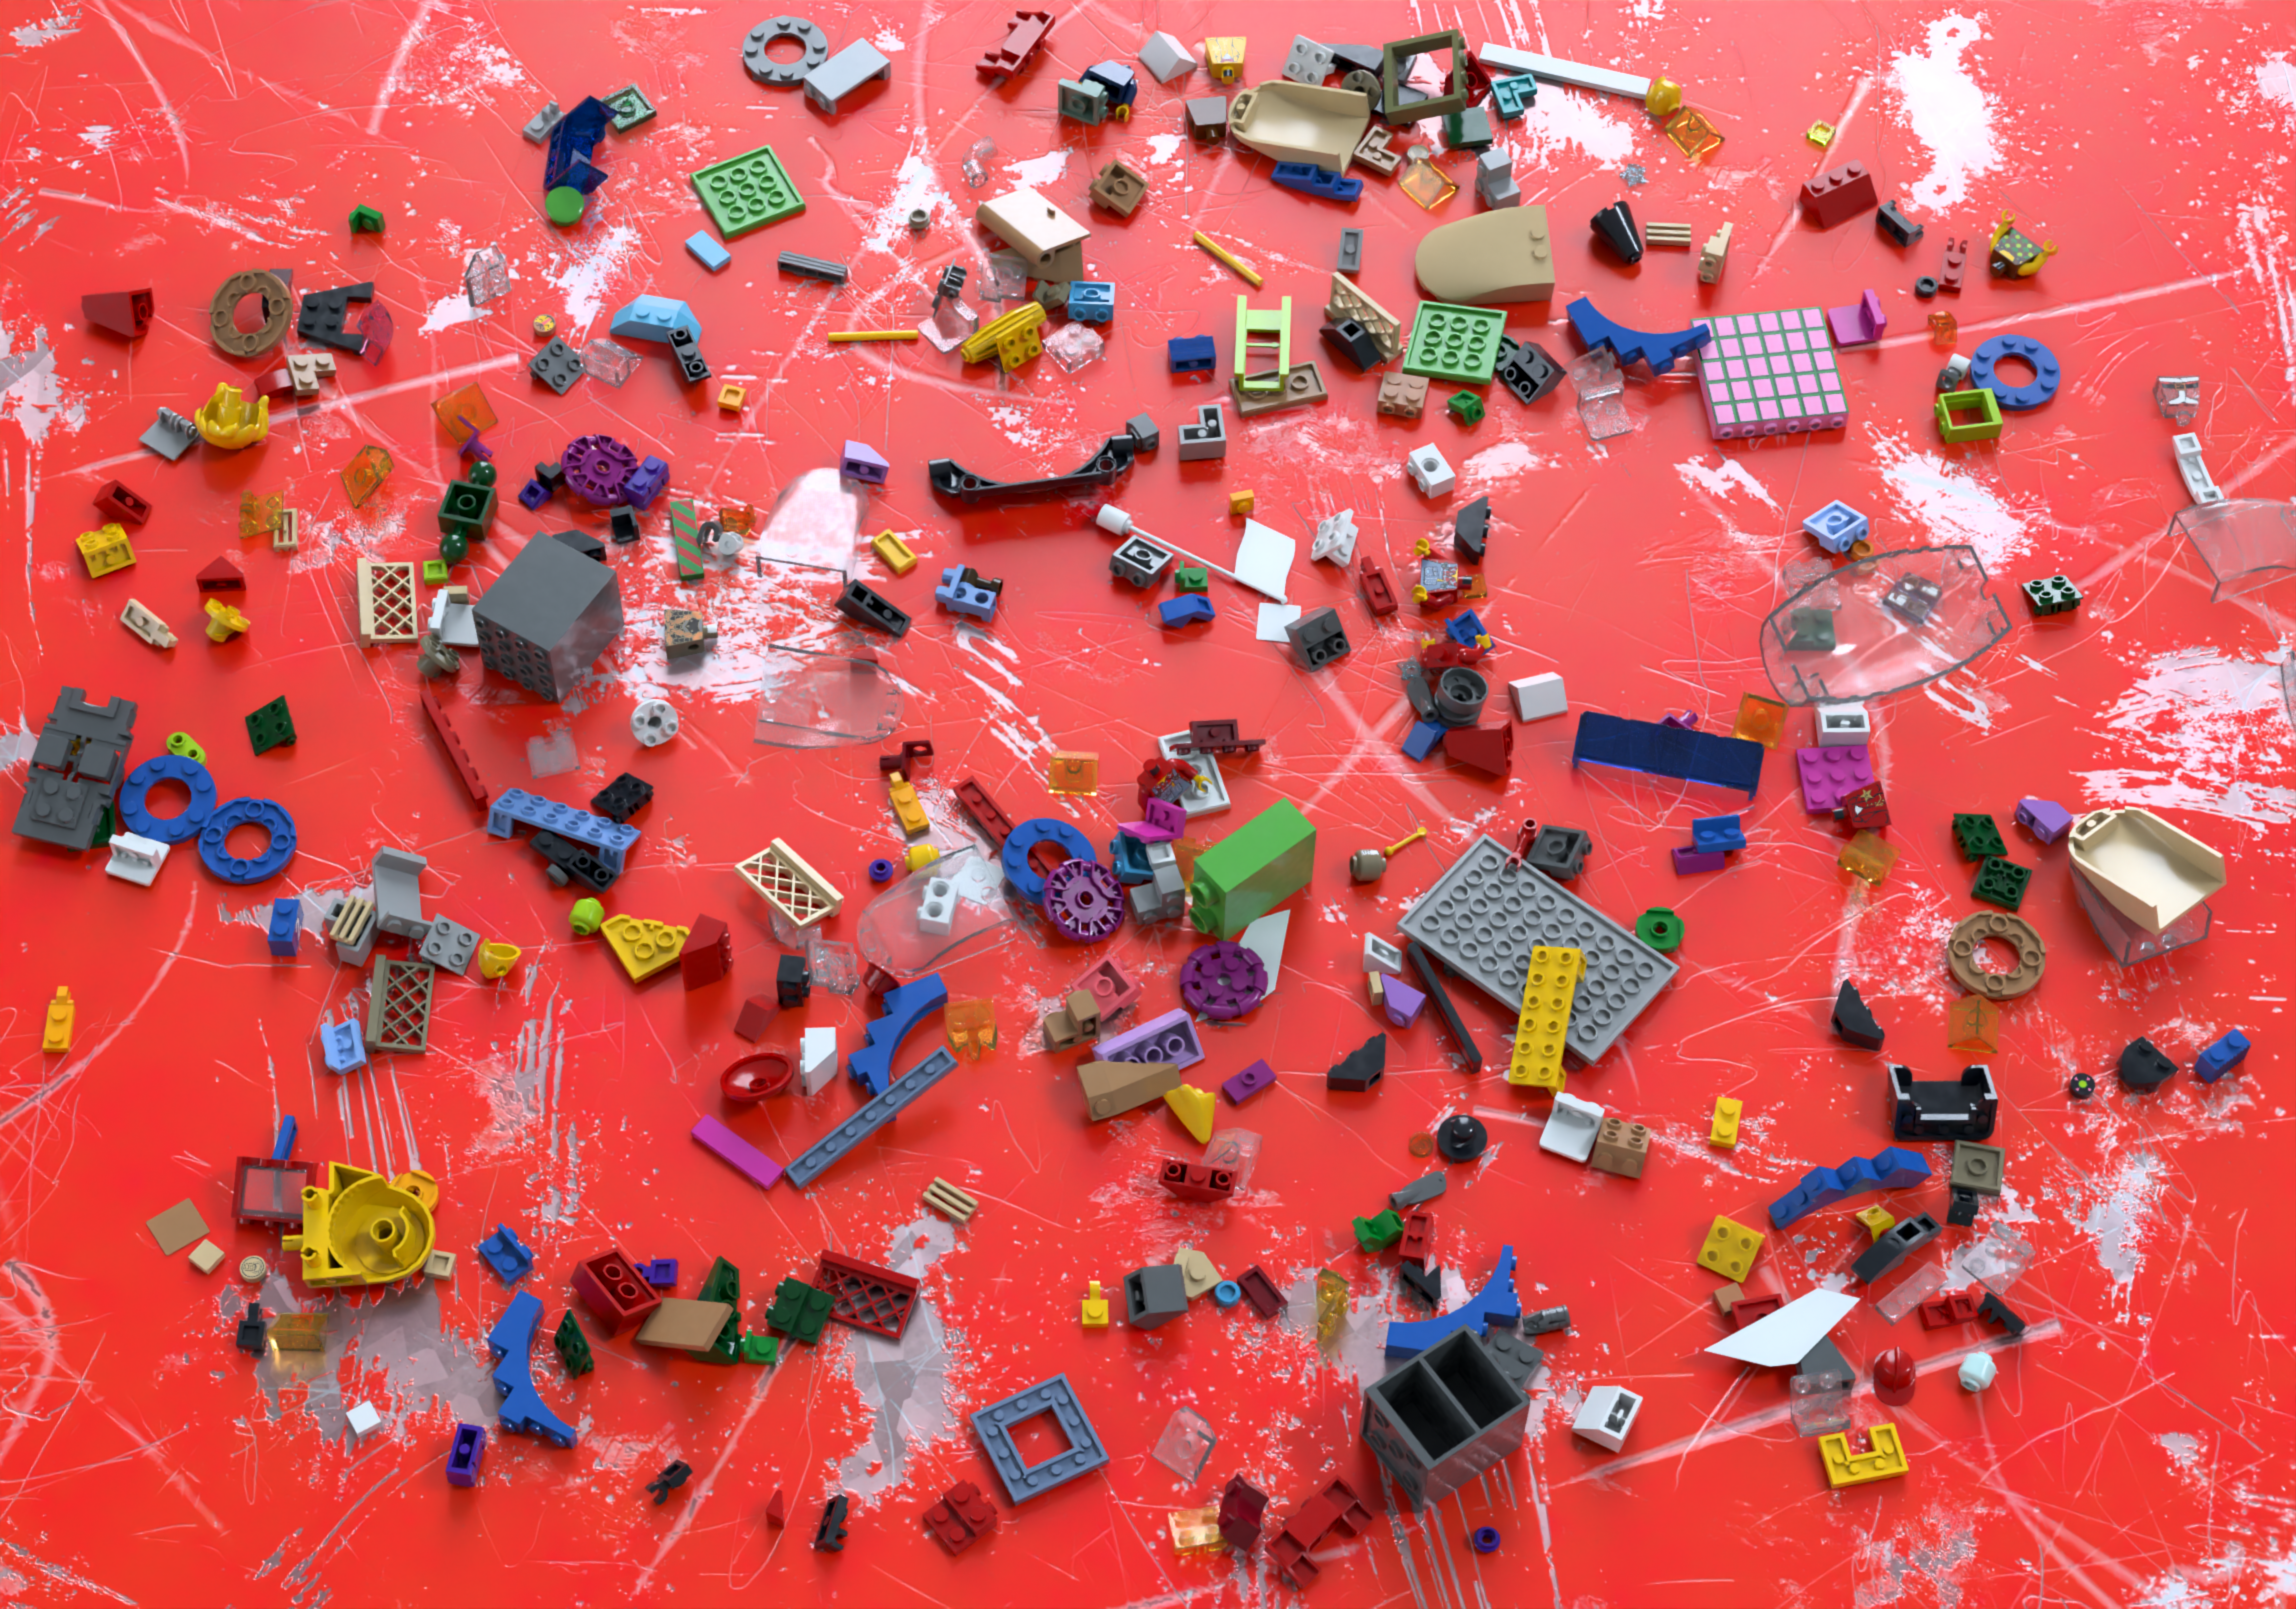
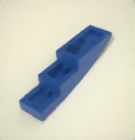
(1312, 180)

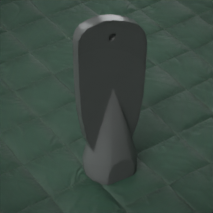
(1422, 699)
(1419, 1191)

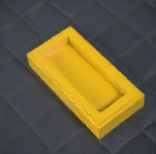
(894, 551)

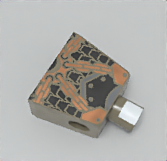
(686, 633)

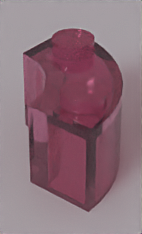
(377, 332)

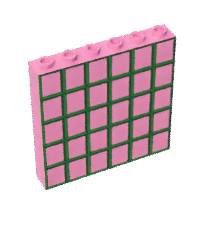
(1769, 374)

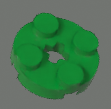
(1668, 921)

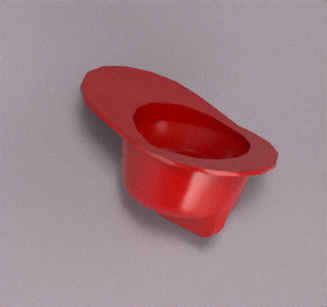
(879, 980)
(1894, 1377)

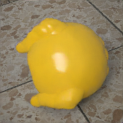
(231, 421)

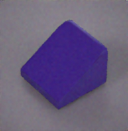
(535, 494)

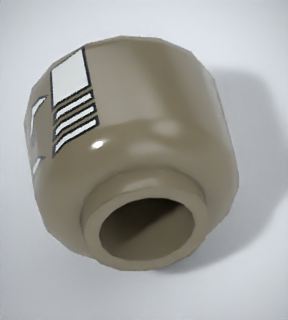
(1367, 865)

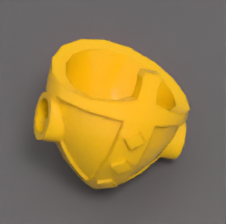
(1663, 97)
(499, 961)

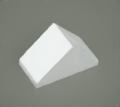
(1380, 956)

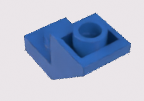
(1182, 609)

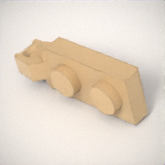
(147, 624)

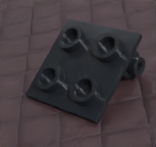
(624, 796)

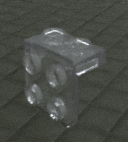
(950, 326)
(1604, 411)
(1999, 1259)
(1818, 1403)

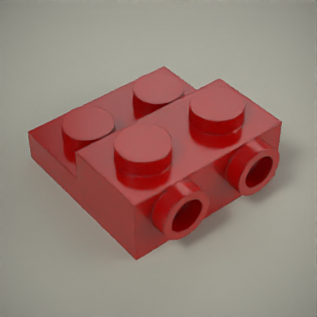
(1751, 1310)
(961, 1517)

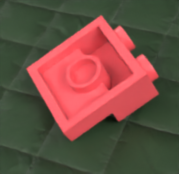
(1109, 985)

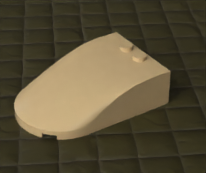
(1301, 122)
(1489, 258)
(2145, 865)

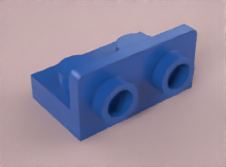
(1717, 833)
(507, 1255)

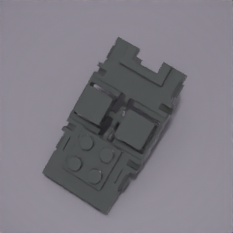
(66, 810)

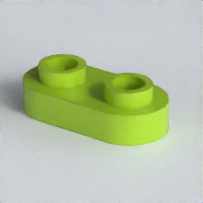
(186, 747)

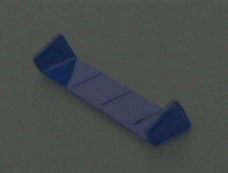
(1669, 751)

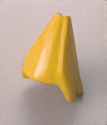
(1193, 1109)

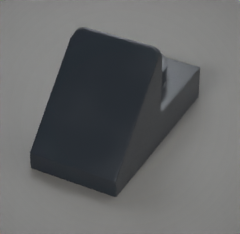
(1962, 1206)
(1427, 1286)

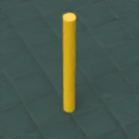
(1229, 259)
(873, 335)

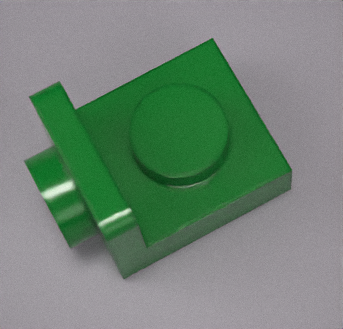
(367, 217)
(1468, 405)
(1191, 579)
(759, 1349)

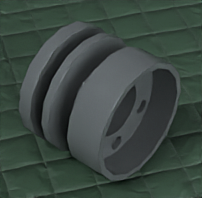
(1460, 697)

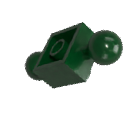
(467, 511)

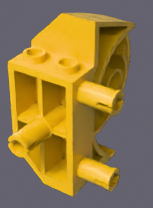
(348, 1228)

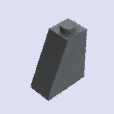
(1826, 1357)

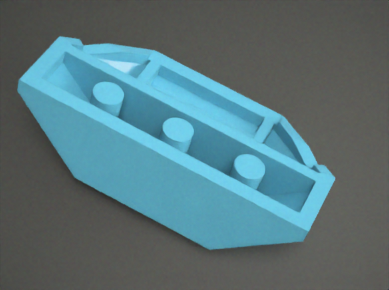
(652, 317)

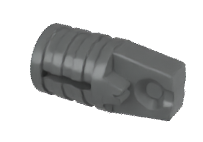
(1547, 1320)

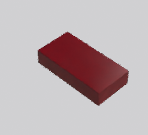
(1262, 1292)

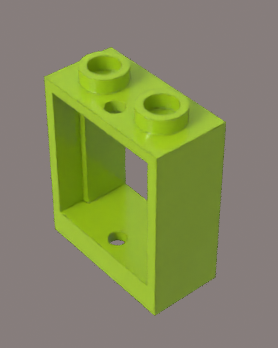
(1963, 400)

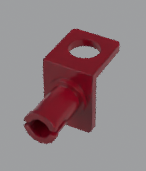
(903, 760)

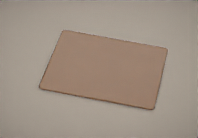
(177, 1226)

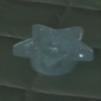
(1634, 169)
(1408, 674)

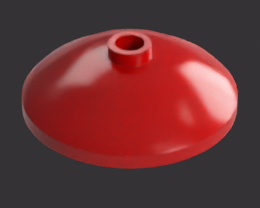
(757, 1077)

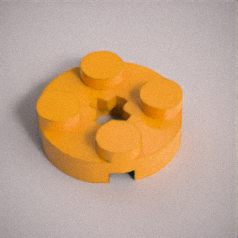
(423, 1183)

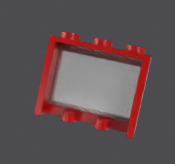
(271, 1190)

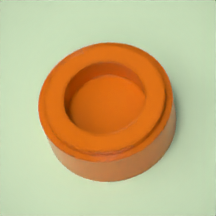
(1861, 549)

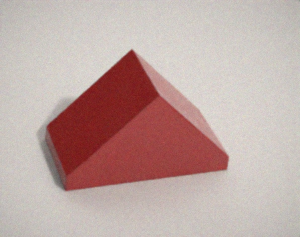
(221, 577)
(756, 1016)

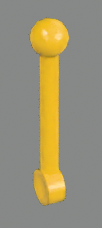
(1421, 832)

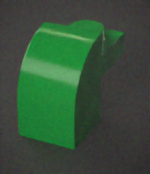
(1379, 1231)

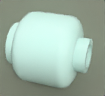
(1977, 1371)

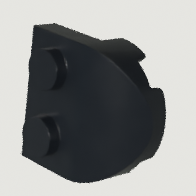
(2144, 1066)

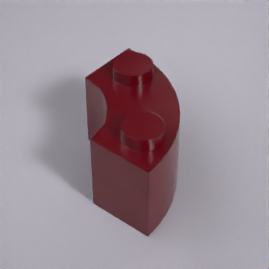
(1241, 1511)

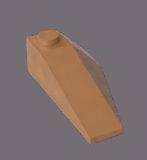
(1065, 267)
(1120, 1086)

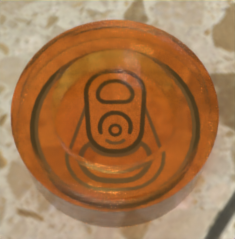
(1421, 1144)

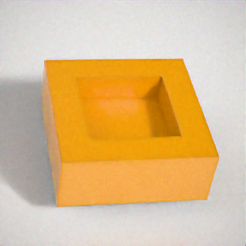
(731, 397)
(1241, 502)

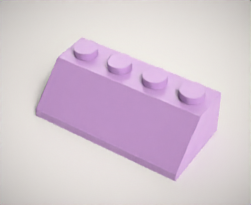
(1161, 1040)

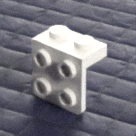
(452, 621)
(1572, 1127)

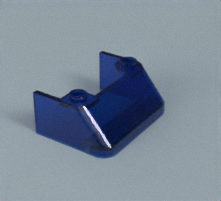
(573, 147)

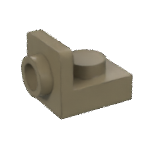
(1051, 296)

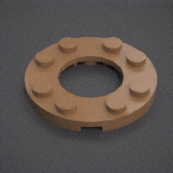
(228, 296)
(2006, 926)

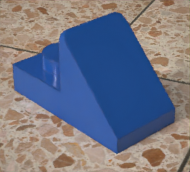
(1423, 739)

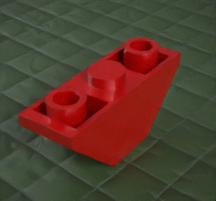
(1197, 1181)

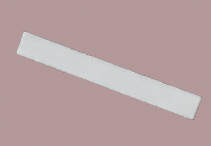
(1564, 71)

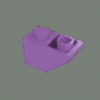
(2045, 818)

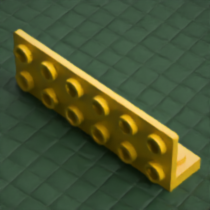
(1546, 1017)

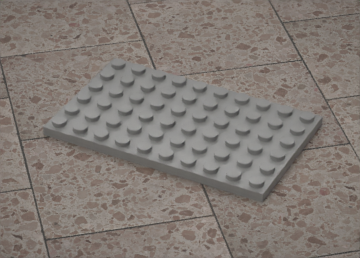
(1491, 917)

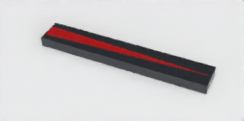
(1444, 1007)

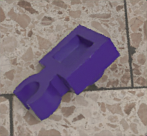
(660, 1273)

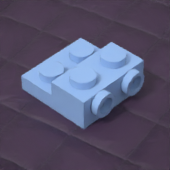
(1837, 526)

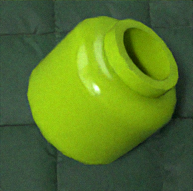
(586, 916)

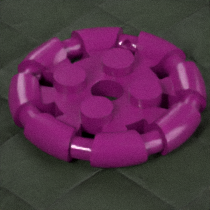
(591, 475)
(1070, 901)
(1227, 967)

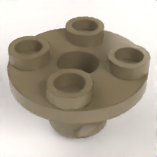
(1363, 82)
(436, 657)

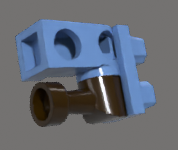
(969, 592)

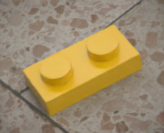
(1725, 1122)

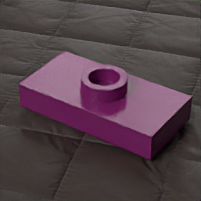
(1249, 1082)

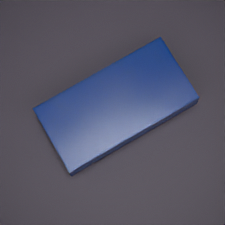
(286, 1138)

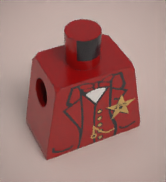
(1863, 807)

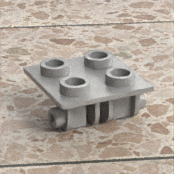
(170, 433)
(449, 945)

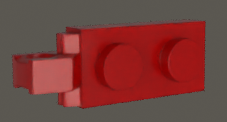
(1377, 587)

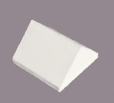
(1166, 57)
(1539, 696)

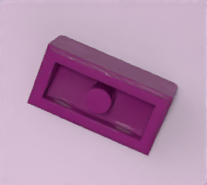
(1689, 861)

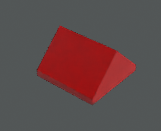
(1477, 84)

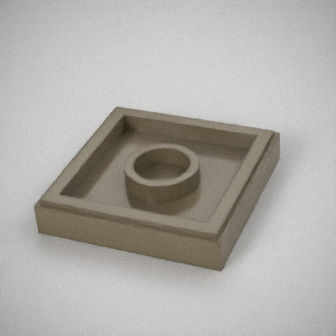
(1977, 1167)

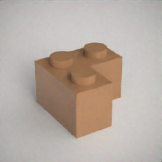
(1075, 1024)

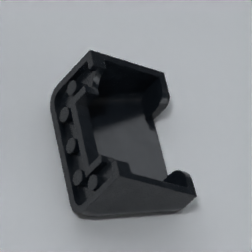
(1942, 1108)

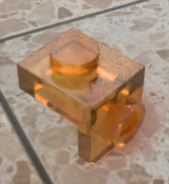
(1944, 327)
(738, 520)

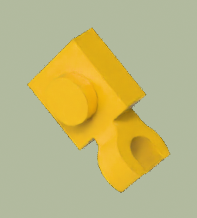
(1094, 1310)

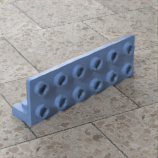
(559, 818)

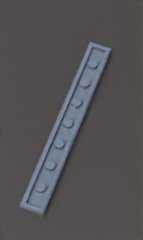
(871, 1117)

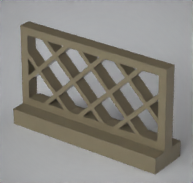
(379, 998)

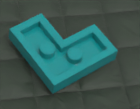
(1510, 90)

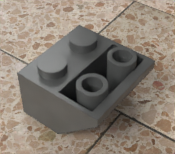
(1318, 637)
(1155, 1295)

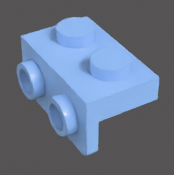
(343, 1046)

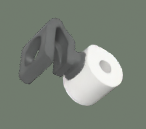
(1955, 370)
(727, 542)

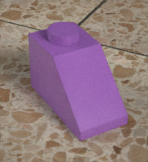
(862, 462)
(1401, 1001)

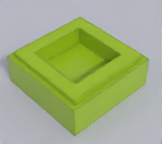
(435, 572)

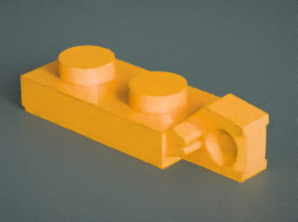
(907, 805)
(60, 1022)

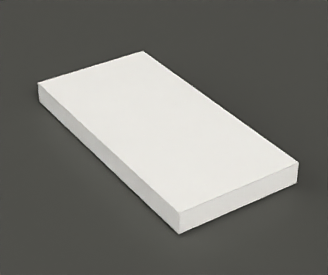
(1193, 799)

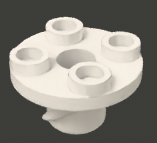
(654, 722)

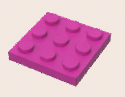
(1831, 773)

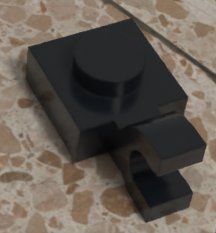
(253, 1331)
(671, 1477)

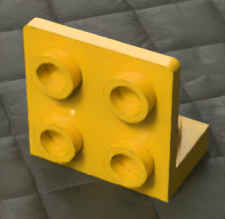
(106, 549)
(1730, 1248)

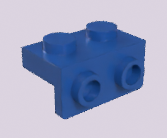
(1466, 628)

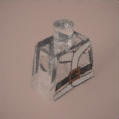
(2178, 397)

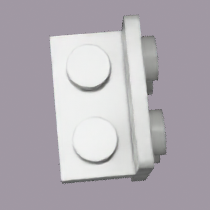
(1308, 62)
(1336, 538)
(136, 858)

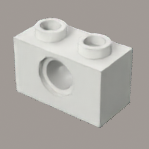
(1431, 471)

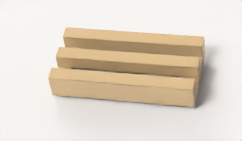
(1668, 230)
(286, 544)
(368, 906)
(933, 1188)

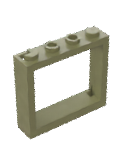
(1432, 107)

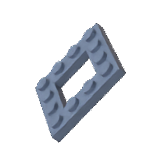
(1024, 1483)

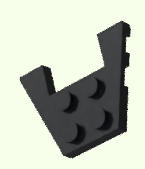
(325, 313)

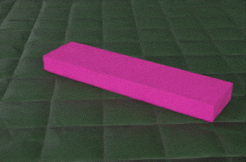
(737, 1152)

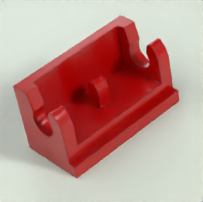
(1417, 1238)

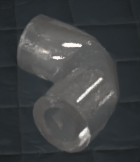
(974, 159)
(788, 934)

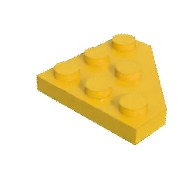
(644, 945)

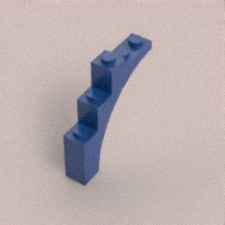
(1629, 345)
(902, 1011)
(1858, 1175)
(1493, 1305)
(523, 1406)

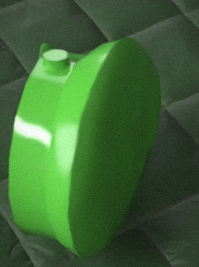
(564, 205)

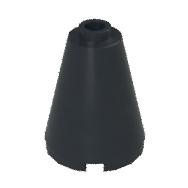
(1618, 231)

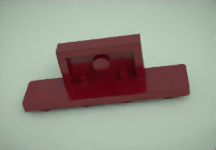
(1215, 735)

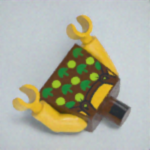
(2015, 253)

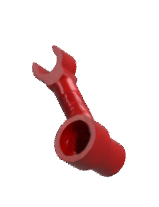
(1526, 836)

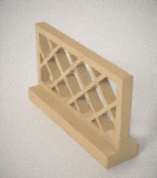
(1385, 340)
(366, 598)
(801, 877)

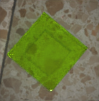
(1821, 133)

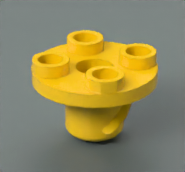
(224, 621)

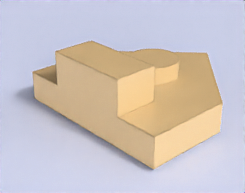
(1197, 1272)

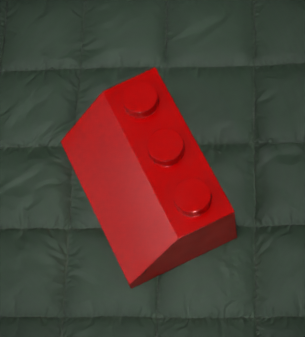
(1839, 194)
(705, 953)
(614, 1290)

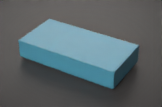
(708, 250)

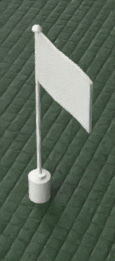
(1260, 562)

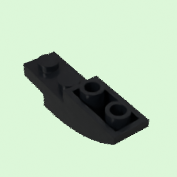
(576, 864)
(1895, 1246)

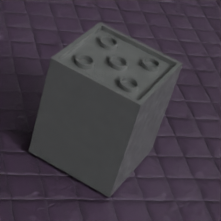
(548, 617)
(1444, 1417)

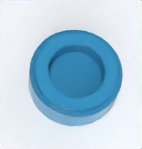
(1227, 1294)

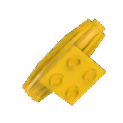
(1010, 335)

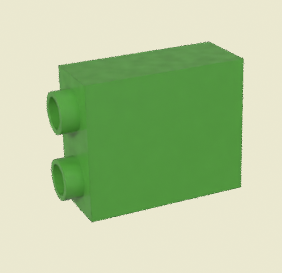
(1252, 870)

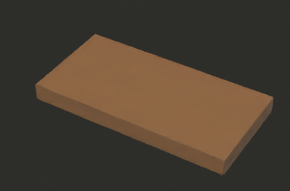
(1300, 388)
(685, 1324)

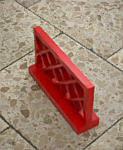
(875, 1276)

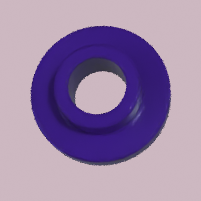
(880, 876)
(1487, 1532)

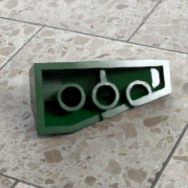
(722, 1287)

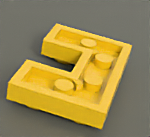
(1846, 1470)

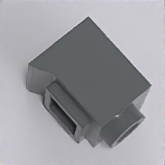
(1143, 432)

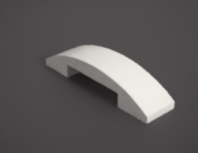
(2193, 469)

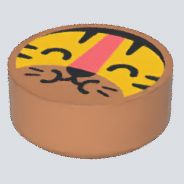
(544, 325)

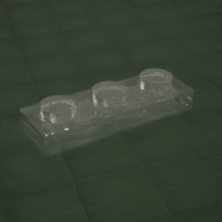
(1911, 1293)

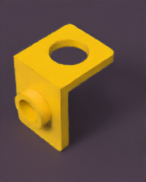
(1877, 1220)

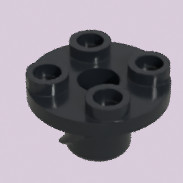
(1462, 1138)

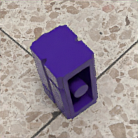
(647, 482)
(466, 1455)

